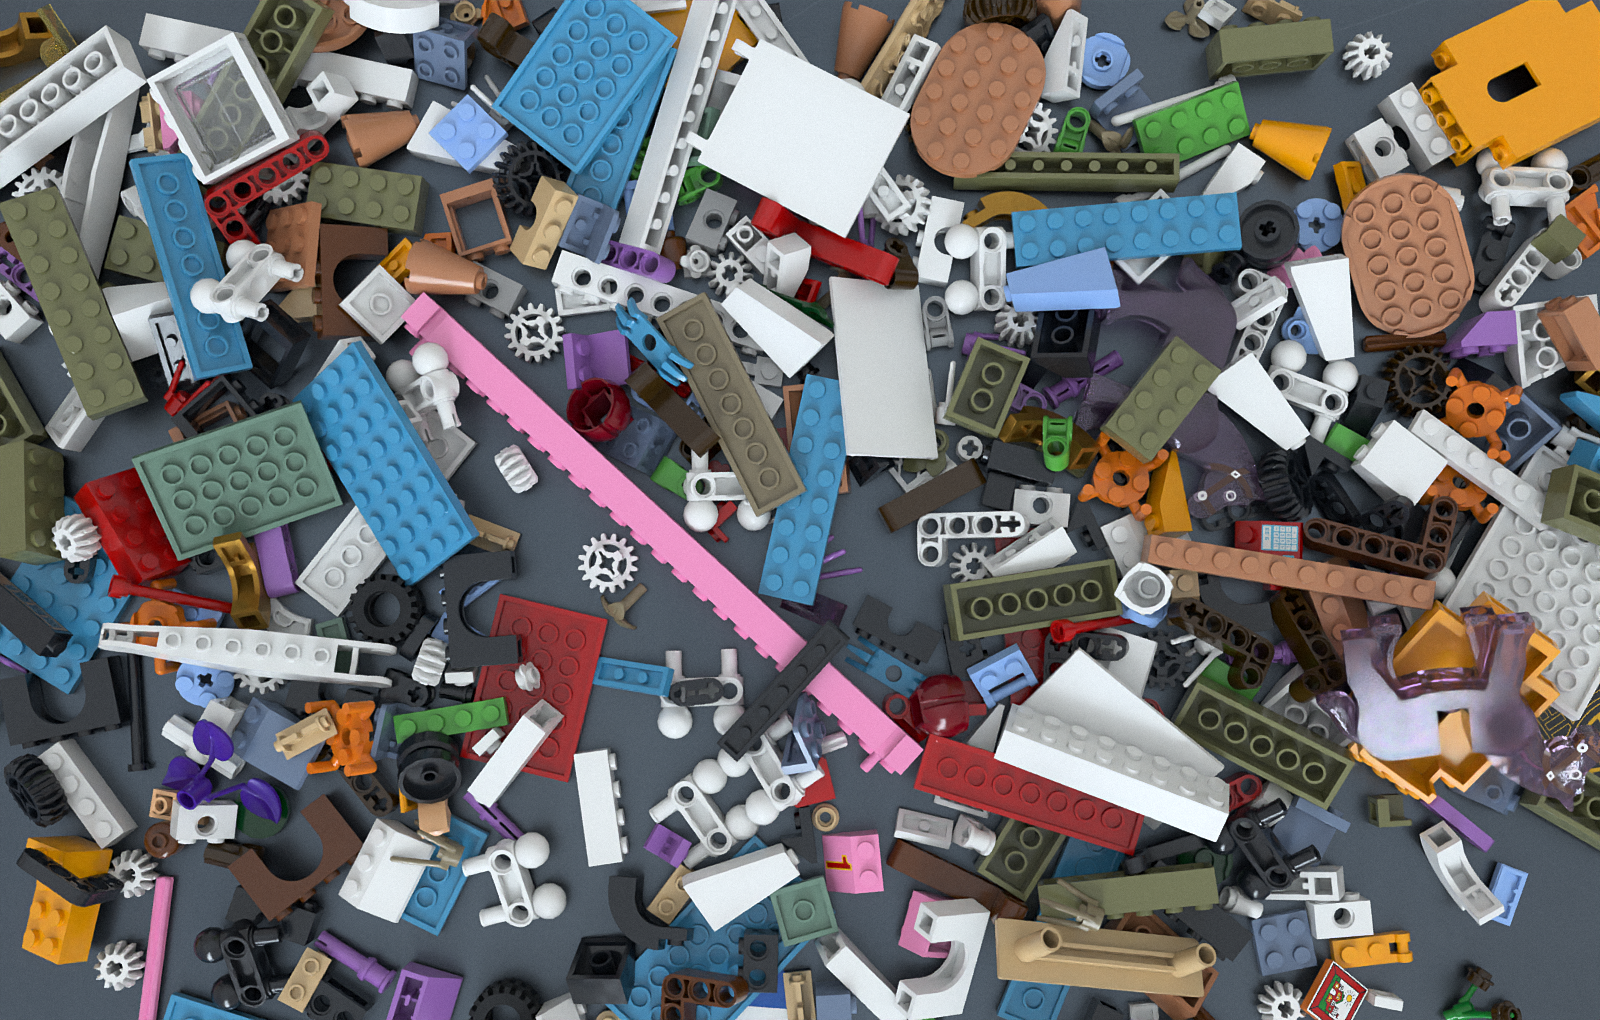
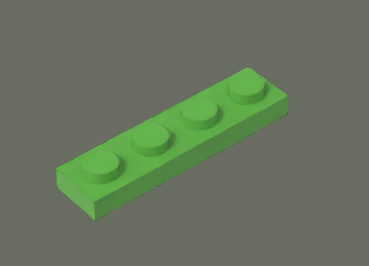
(453, 718)

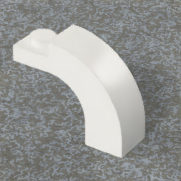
(395, 15)
(1450, 864)

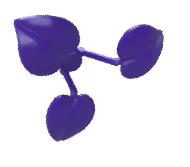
(194, 787)

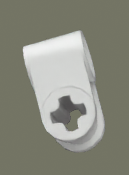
(973, 835)

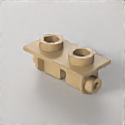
(1272, 11)
(151, 114)
(493, 537)
(305, 734)
(671, 896)
(304, 979)
(799, 995)

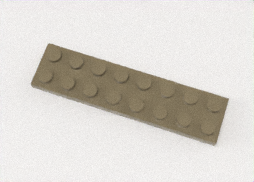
(732, 405)

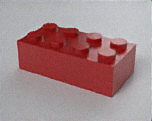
(129, 528)

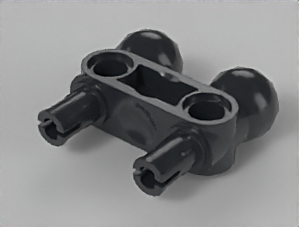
(1262, 850)
(250, 972)

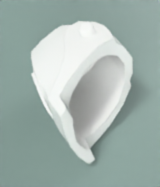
(1145, 588)

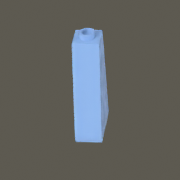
(1064, 284)

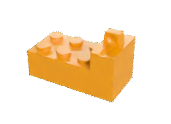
(55, 926)

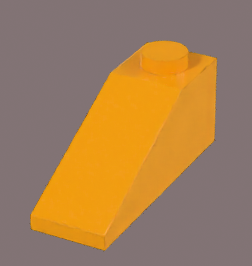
(1168, 501)

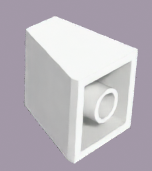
(131, 309)
(1397, 463)

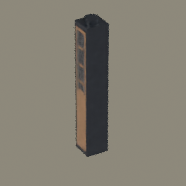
(30, 621)

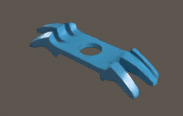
(662, 354)
(880, 662)

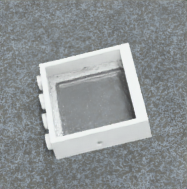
(222, 109)

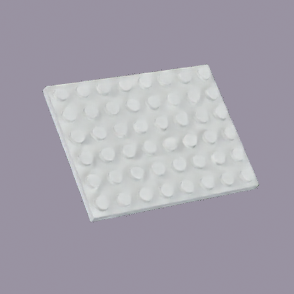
(1551, 579)

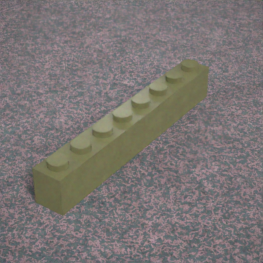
(1080, 173)

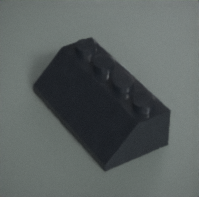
(1067, 341)

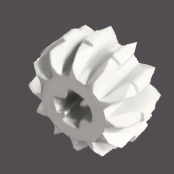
(1374, 49)
(726, 265)
(1012, 332)
(516, 469)
(76, 537)
(967, 558)
(430, 662)
(143, 872)
(112, 972)
(1279, 995)

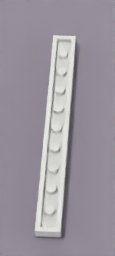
(767, 27)

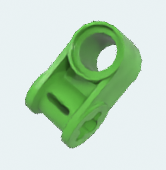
(1071, 138)
(696, 186)
(1057, 437)
(672, 476)

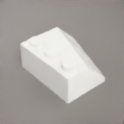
(1535, 353)

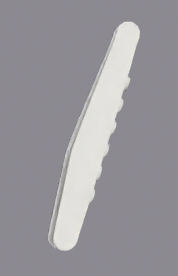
(95, 176)
(249, 651)

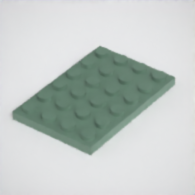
(238, 479)

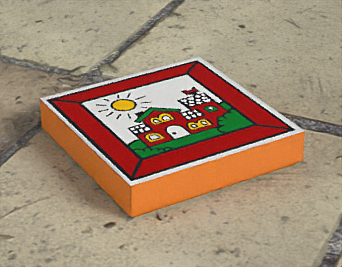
(1334, 994)

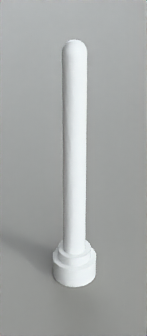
(1127, 117)
(1185, 172)

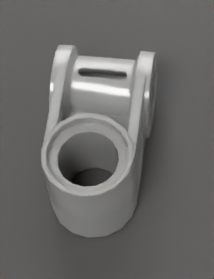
(937, 325)

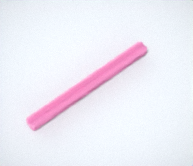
(156, 948)

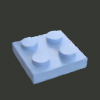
(468, 134)

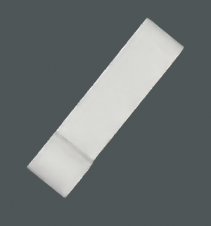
(1521, 272)
(1257, 333)
(972, 531)

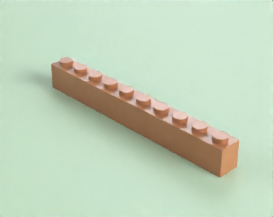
(1288, 572)

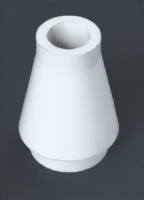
(1235, 903)

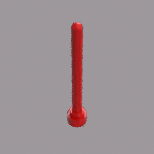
(121, 587)
(1065, 630)

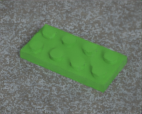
(1194, 123)

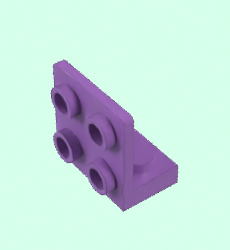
(596, 355)

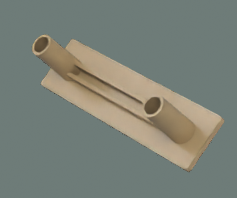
(914, 20)
(1101, 958)

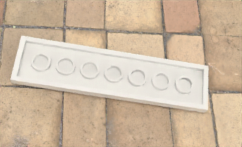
(353, 548)

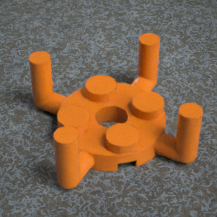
(1494, 409)
(1132, 468)
(1466, 498)
(168, 615)
(352, 743)

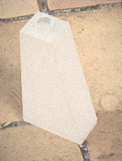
(426, 148)
(1325, 301)
(776, 326)
(1254, 396)
(515, 752)
(740, 883)
(858, 974)

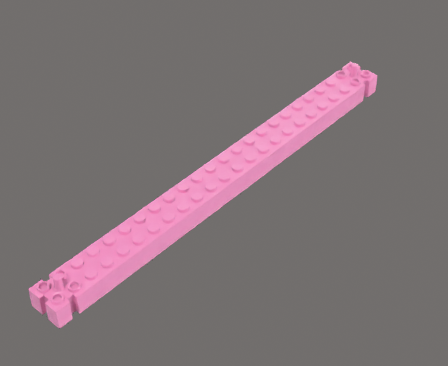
(652, 525)

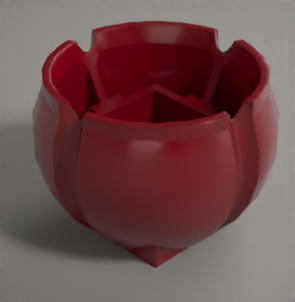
(592, 403)
(939, 706)

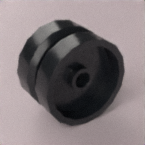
(1283, 235)
(428, 767)

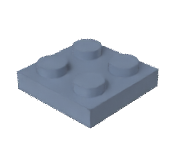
(1282, 941)

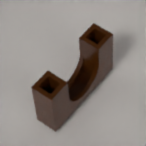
(336, 245)
(277, 895)

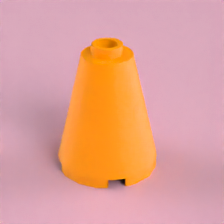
(1291, 144)

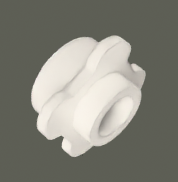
(702, 258)
(527, 677)

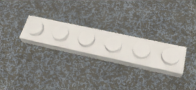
(1479, 468)

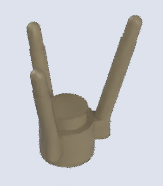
(449, 852)
(1088, 915)

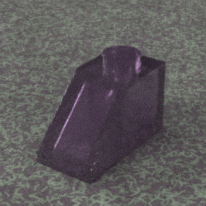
(820, 613)

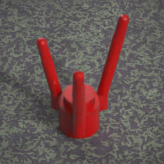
(179, 400)

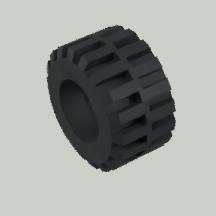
(364, 613)
(506, 994)

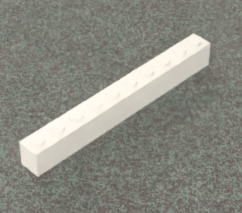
(369, 79)
(678, 114)

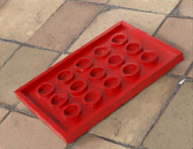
(566, 653)

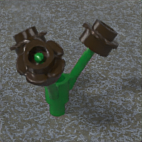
(1465, 1010)

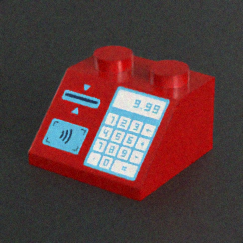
(1270, 537)

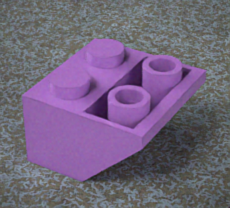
(1483, 335)
(424, 994)

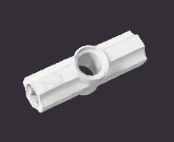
(180, 732)

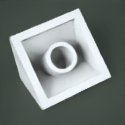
(70, 424)

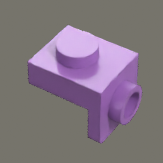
(667, 845)

